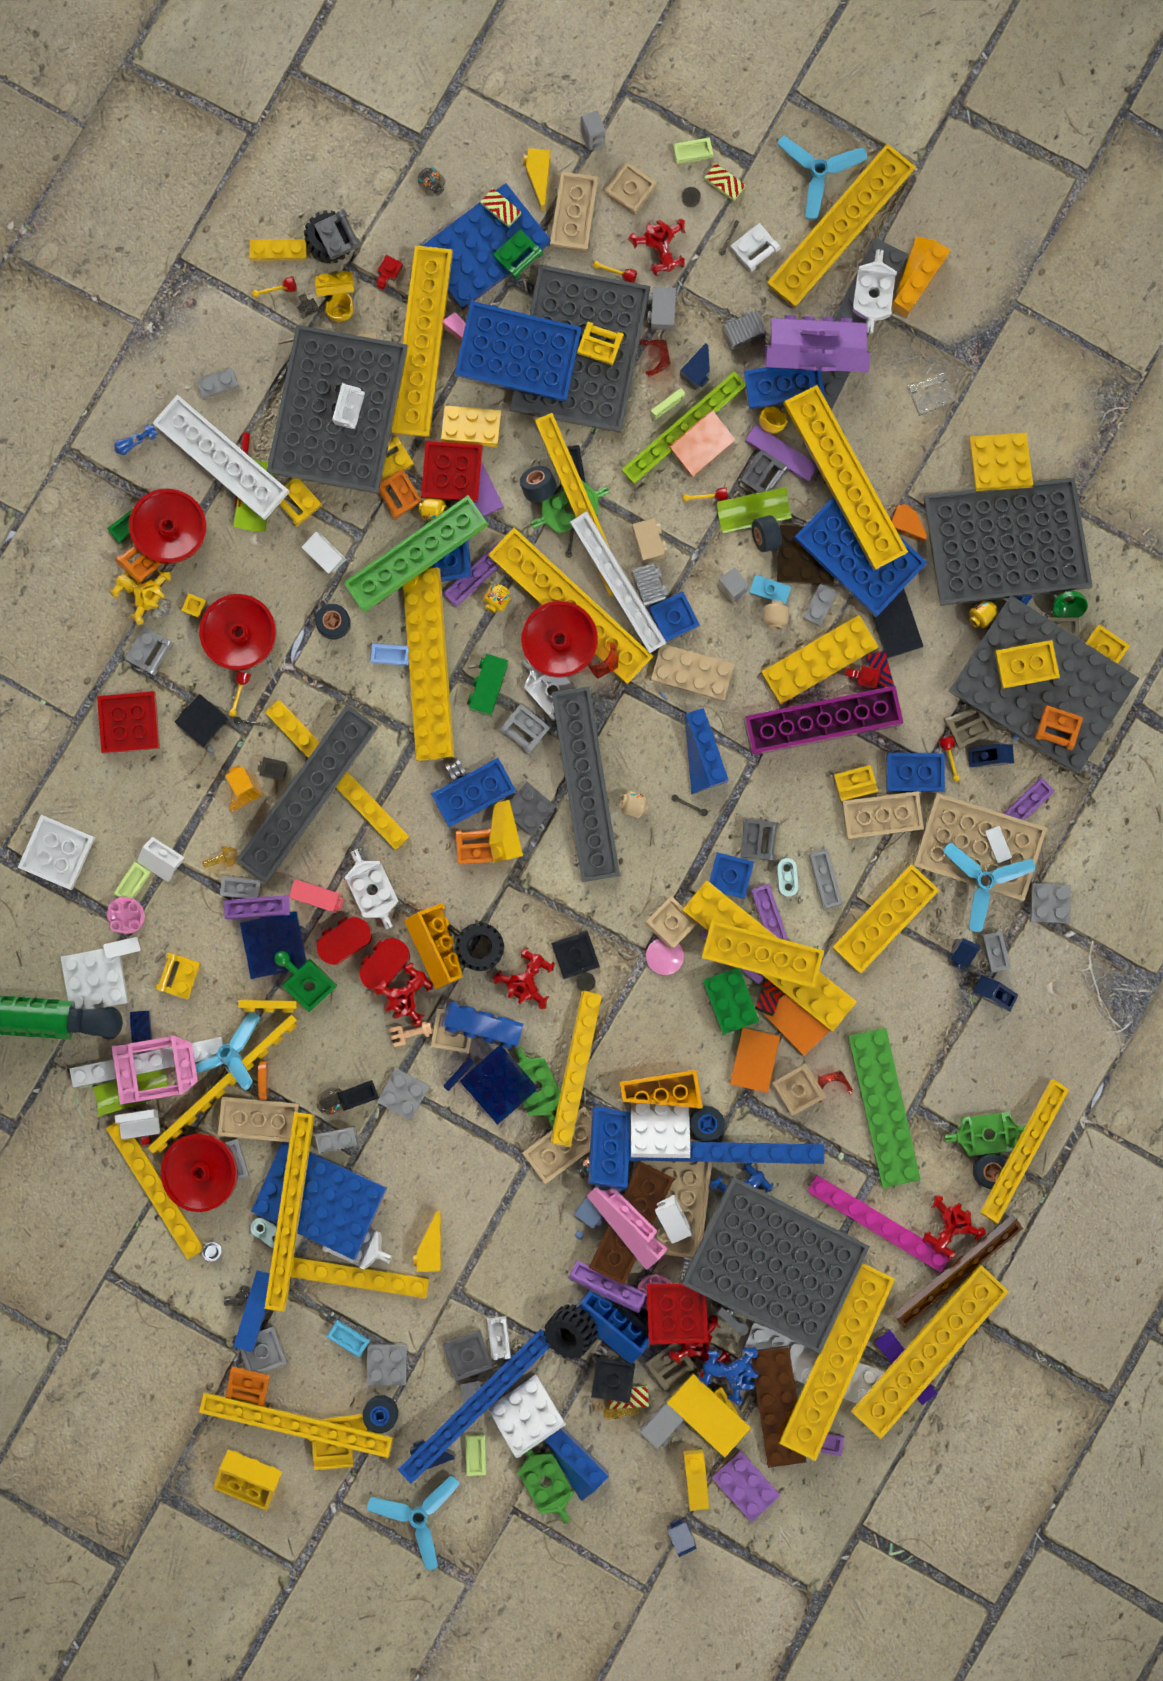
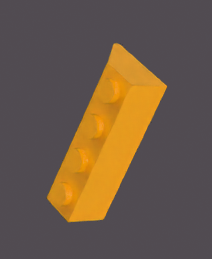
(922, 266)
(243, 787)
(435, 945)
(666, 1089)

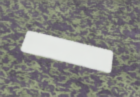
(998, 844)
(121, 947)

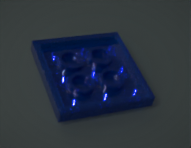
(266, 938)
(499, 1084)

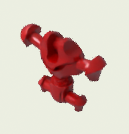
(659, 238)
(523, 984)
(402, 999)
(955, 1222)
(700, 1349)

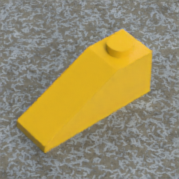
(537, 169)
(504, 834)
(429, 1251)
(696, 1479)

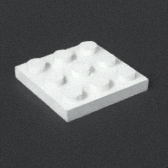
(56, 852)
(94, 980)
(660, 1131)
(526, 1416)

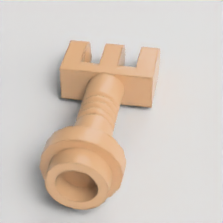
(425, 1029)

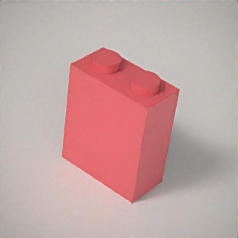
(316, 896)

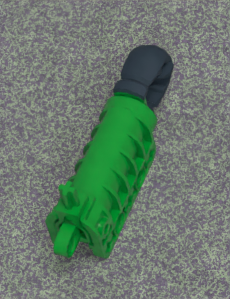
(56, 1019)

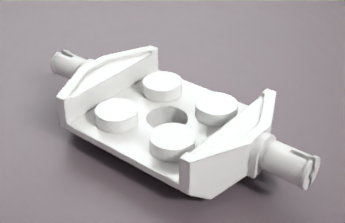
(876, 277)
(539, 683)
(360, 877)
(369, 1251)

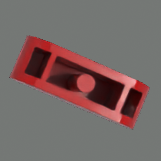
(344, 940)
(384, 963)

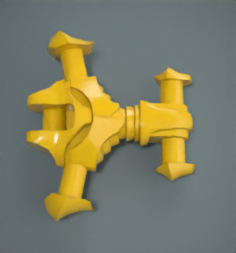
(145, 594)

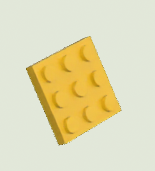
(1001, 462)

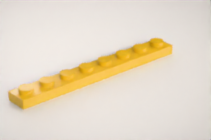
(576, 1069)
(1024, 1151)
(152, 1185)
(360, 1278)

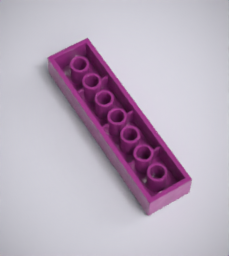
(823, 720)

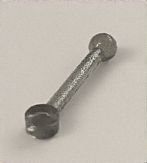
(722, 251)
(568, 554)
(238, 721)
(675, 798)

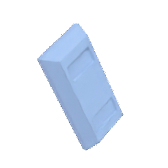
(389, 654)

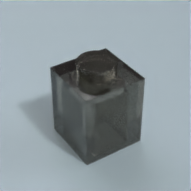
(272, 769)

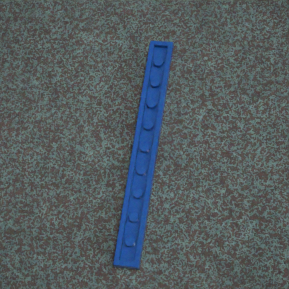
(748, 1153)
(474, 1407)

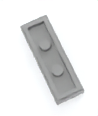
(825, 879)

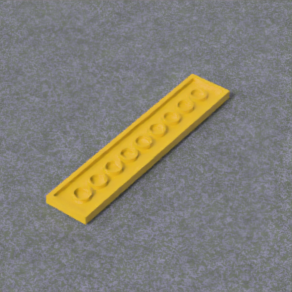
(841, 225)
(424, 339)
(845, 477)
(549, 584)
(428, 666)
(824, 1002)
(929, 1351)
(836, 1363)

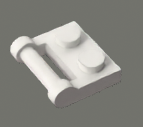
(751, 243)

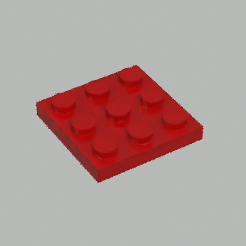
(451, 471)
(128, 722)
(676, 1314)

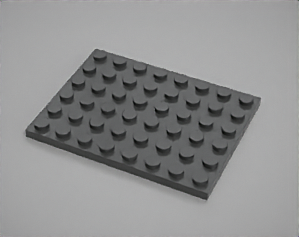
(596, 389)
(305, 436)
(1007, 542)
(1087, 684)
(775, 1264)

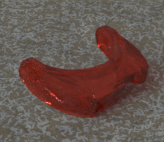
(665, 358)
(608, 665)
(831, 1077)

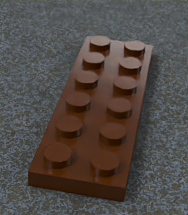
(643, 1192)
(776, 1402)

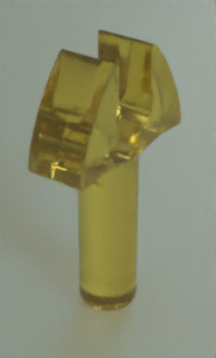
(221, 858)
(618, 1413)

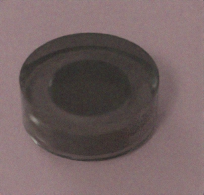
(691, 197)
(585, 981)

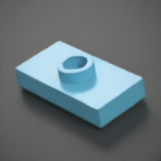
(769, 589)
(348, 1338)

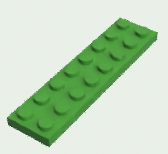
(416, 554)
(884, 1108)

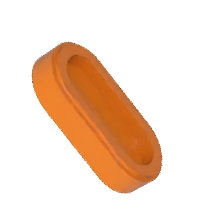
(263, 1080)

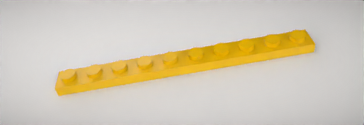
(567, 473)
(348, 785)
(218, 1090)
(289, 1211)
(296, 1425)

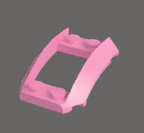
(126, 1072)

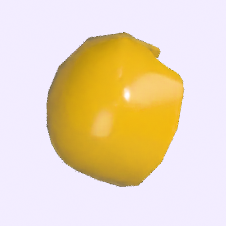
(340, 308)
(772, 419)

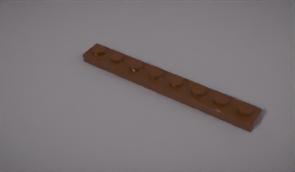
(958, 1271)

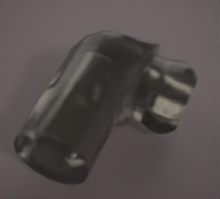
(240, 1298)

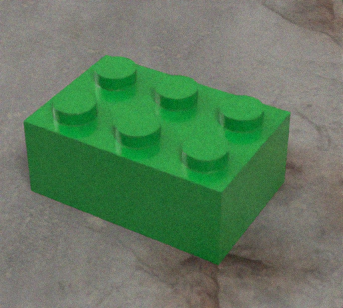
(730, 1001)

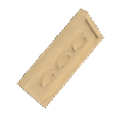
(574, 211)
(692, 672)
(882, 815)
(256, 1119)
(551, 1158)

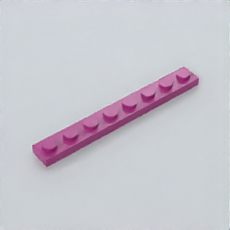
(877, 1222)

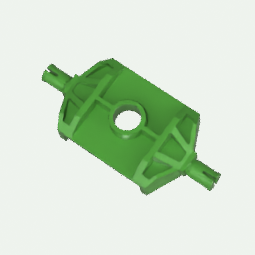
(554, 510)
(547, 1099)
(972, 1130)
(547, 1498)

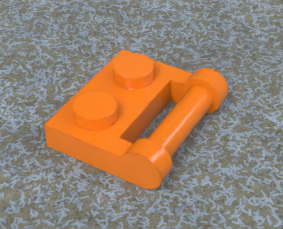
(404, 491)
(140, 568)
(1060, 721)
(473, 852)
(250, 1382)

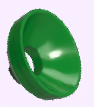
(1070, 609)

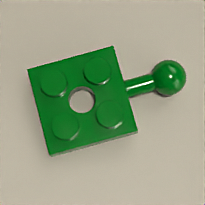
(307, 972)

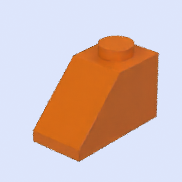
(908, 523)

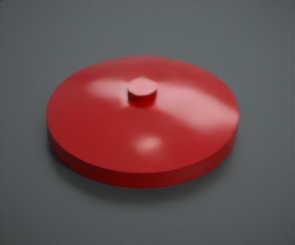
(167, 526)
(237, 632)
(559, 639)
(199, 1172)

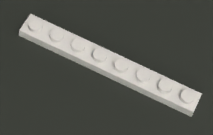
(618, 582)
(143, 1063)

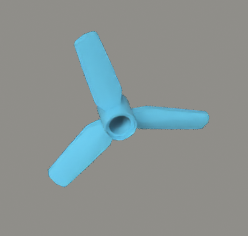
(832, 165)
(982, 895)
(230, 1054)
(403, 1512)

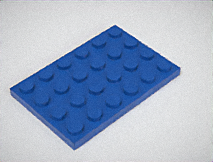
(475, 240)
(518, 351)
(835, 547)
(335, 1202)

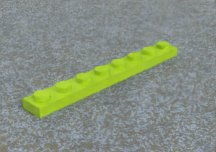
(660, 448)

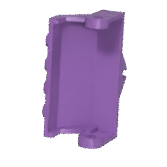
(817, 344)

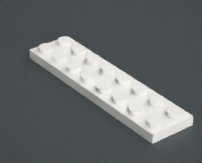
(221, 457)
(804, 1358)

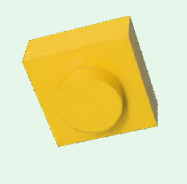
(194, 606)

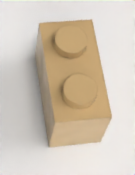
(649, 540)

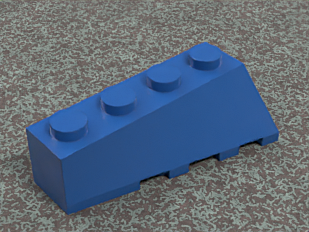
(704, 758)
(481, 1025)
(614, 1327)
(577, 1463)

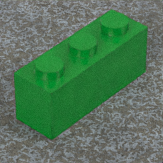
(487, 685)

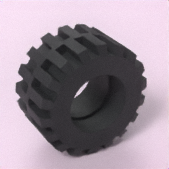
(312, 236)
(464, 939)
(579, 1323)

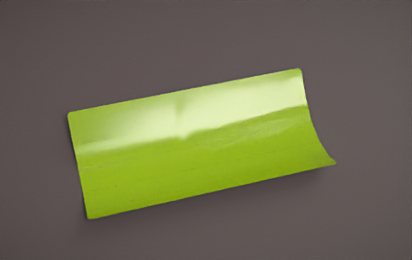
(742, 511)
(245, 517)
(108, 1096)

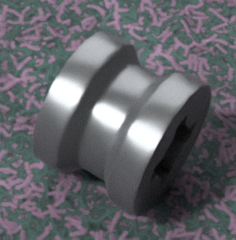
(455, 769)

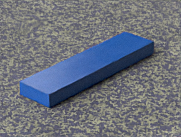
(253, 1313)

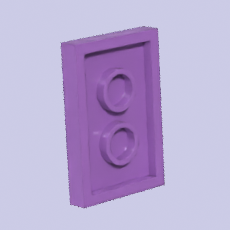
(745, 1485)

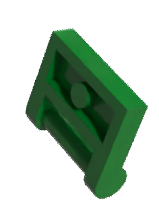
(513, 250)

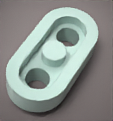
(787, 877)
(268, 1232)

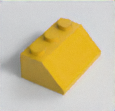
(247, 1479)

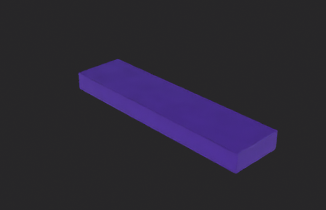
(892, 1349)

